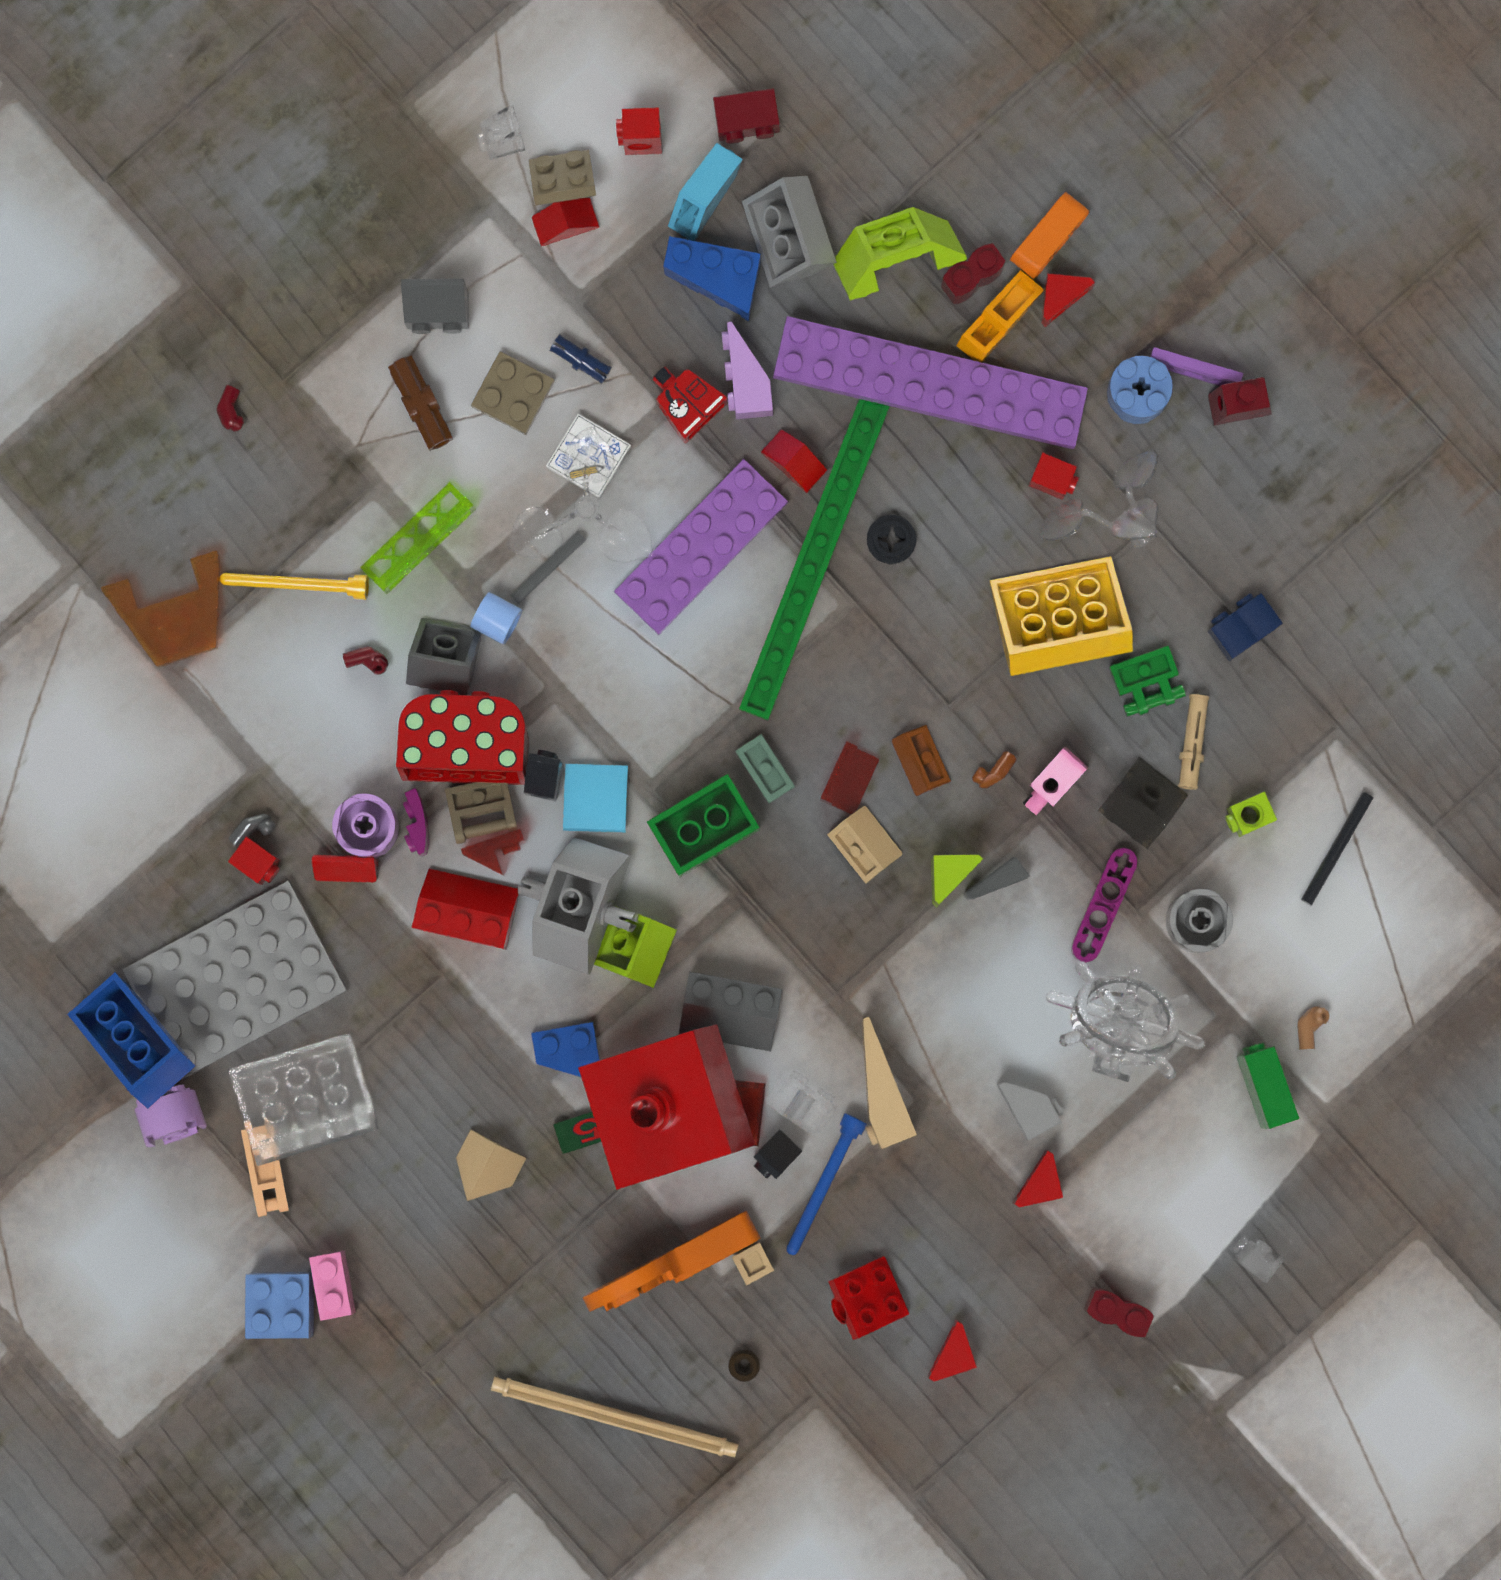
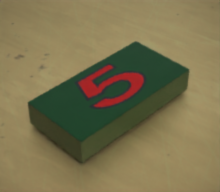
(577, 1133)

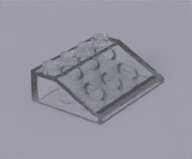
(303, 1099)

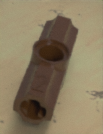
(420, 403)

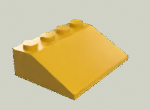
(1061, 616)

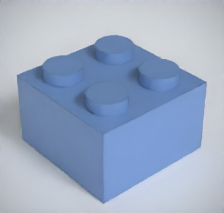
(279, 1305)

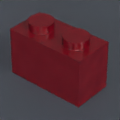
(746, 116)

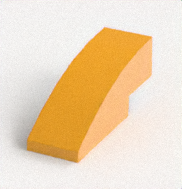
(999, 317)

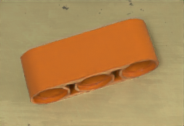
(1049, 235)

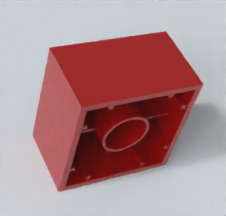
(666, 1106)

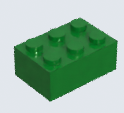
(703, 825)

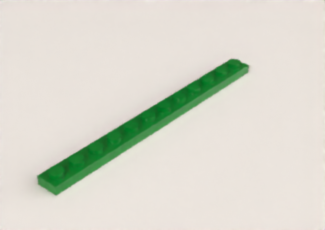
(813, 559)

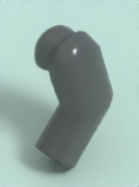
(252, 824)

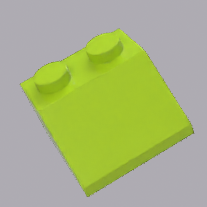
(636, 953)

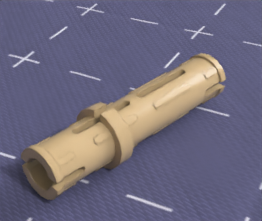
(1193, 742)

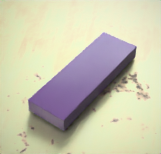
(1196, 368)

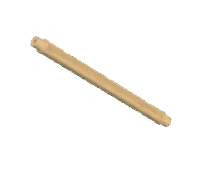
(614, 1417)

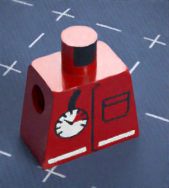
(687, 401)

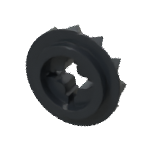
(881, 529)

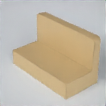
(865, 844)

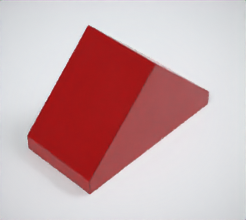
(564, 220)
(1062, 293)
(794, 460)
(1042, 1183)
(954, 1355)

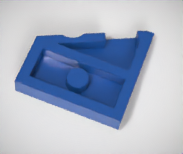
(566, 1047)

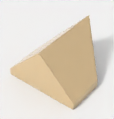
(486, 1166)

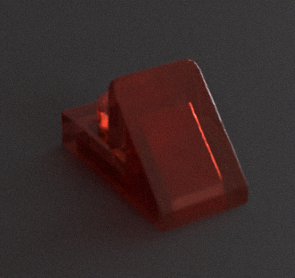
(486, 851)

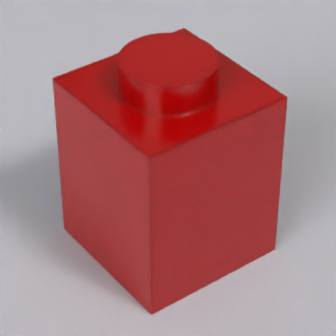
(1054, 477)
(255, 861)

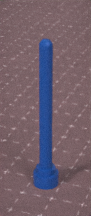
(850, 1130)

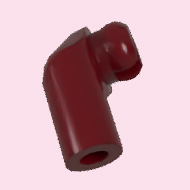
(226, 410)
(368, 657)

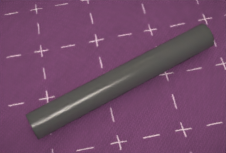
(548, 567)

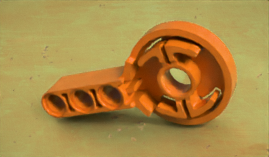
(677, 1263)

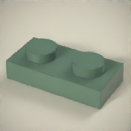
(765, 769)

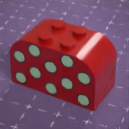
(462, 739)

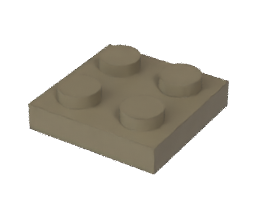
(562, 177)
(512, 393)

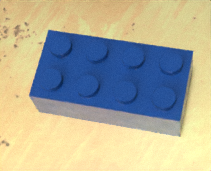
(131, 1040)

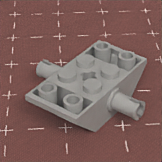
(573, 933)

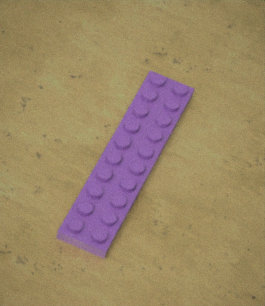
(930, 382)

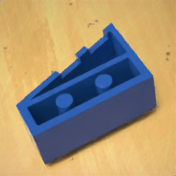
(715, 271)

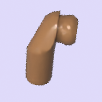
(1309, 1024)

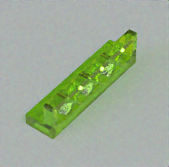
(426, 543)

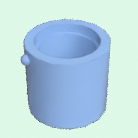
(496, 618)

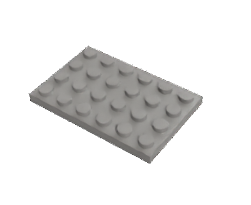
(238, 977)

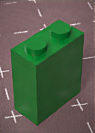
(1267, 1086)

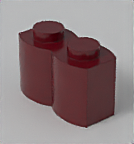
(980, 270)
(1111, 1310)

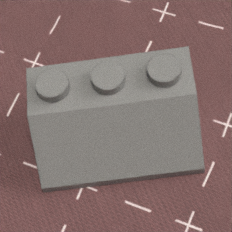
(788, 230)

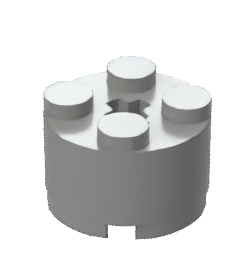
(1212, 908)

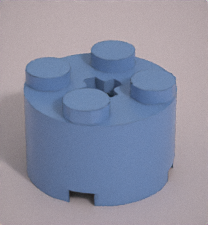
(1125, 399)

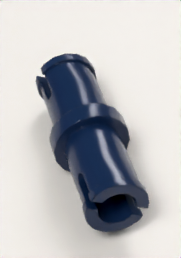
(580, 359)

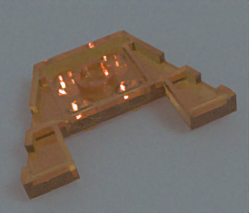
(179, 625)

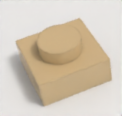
(753, 1263)

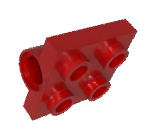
(867, 1298)

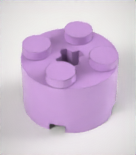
(355, 811)
(171, 1116)

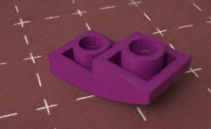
(418, 832)

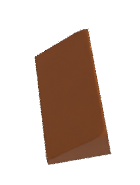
(920, 760)

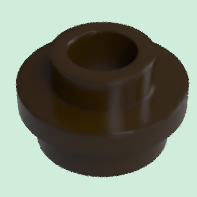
(748, 1375)

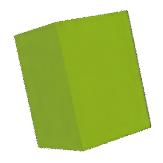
(949, 872)

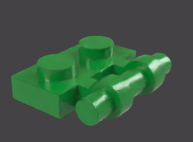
(1143, 672)

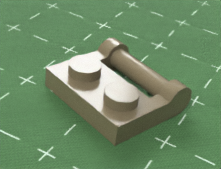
(477, 800)

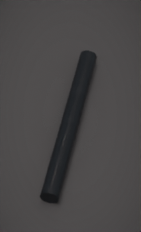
(1337, 848)

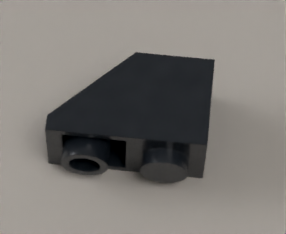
(543, 775)
(776, 1155)

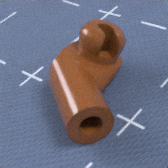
(997, 773)

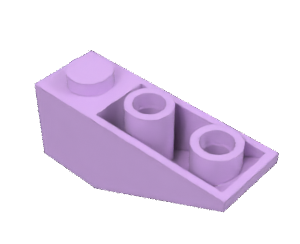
(751, 385)

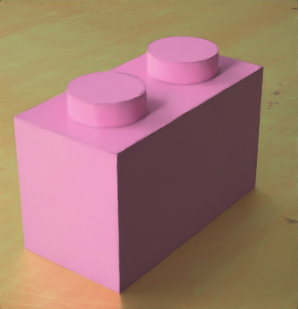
(332, 1285)

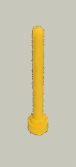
(355, 586)

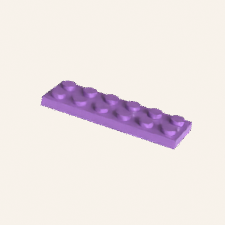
(701, 547)

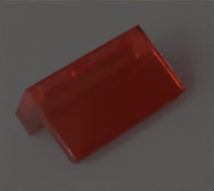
(849, 779)

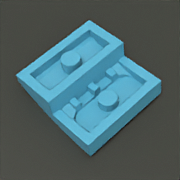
(595, 798)

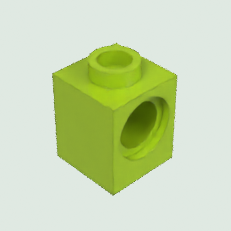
(1263, 810)

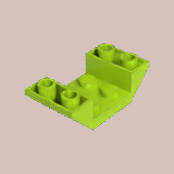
(892, 241)

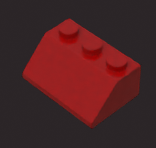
(466, 909)

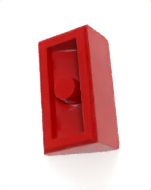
(344, 868)

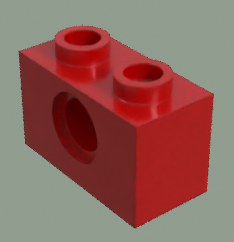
(640, 131)

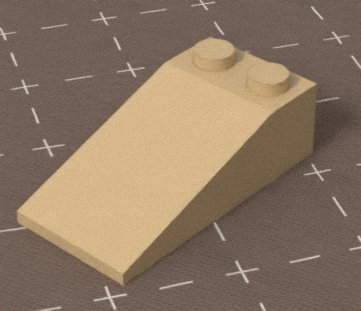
(885, 1106)

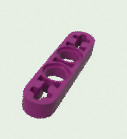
(1108, 907)

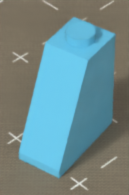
(704, 191)

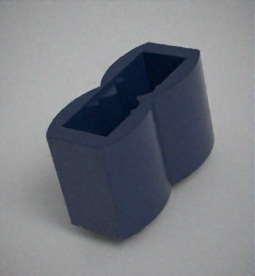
(1245, 626)

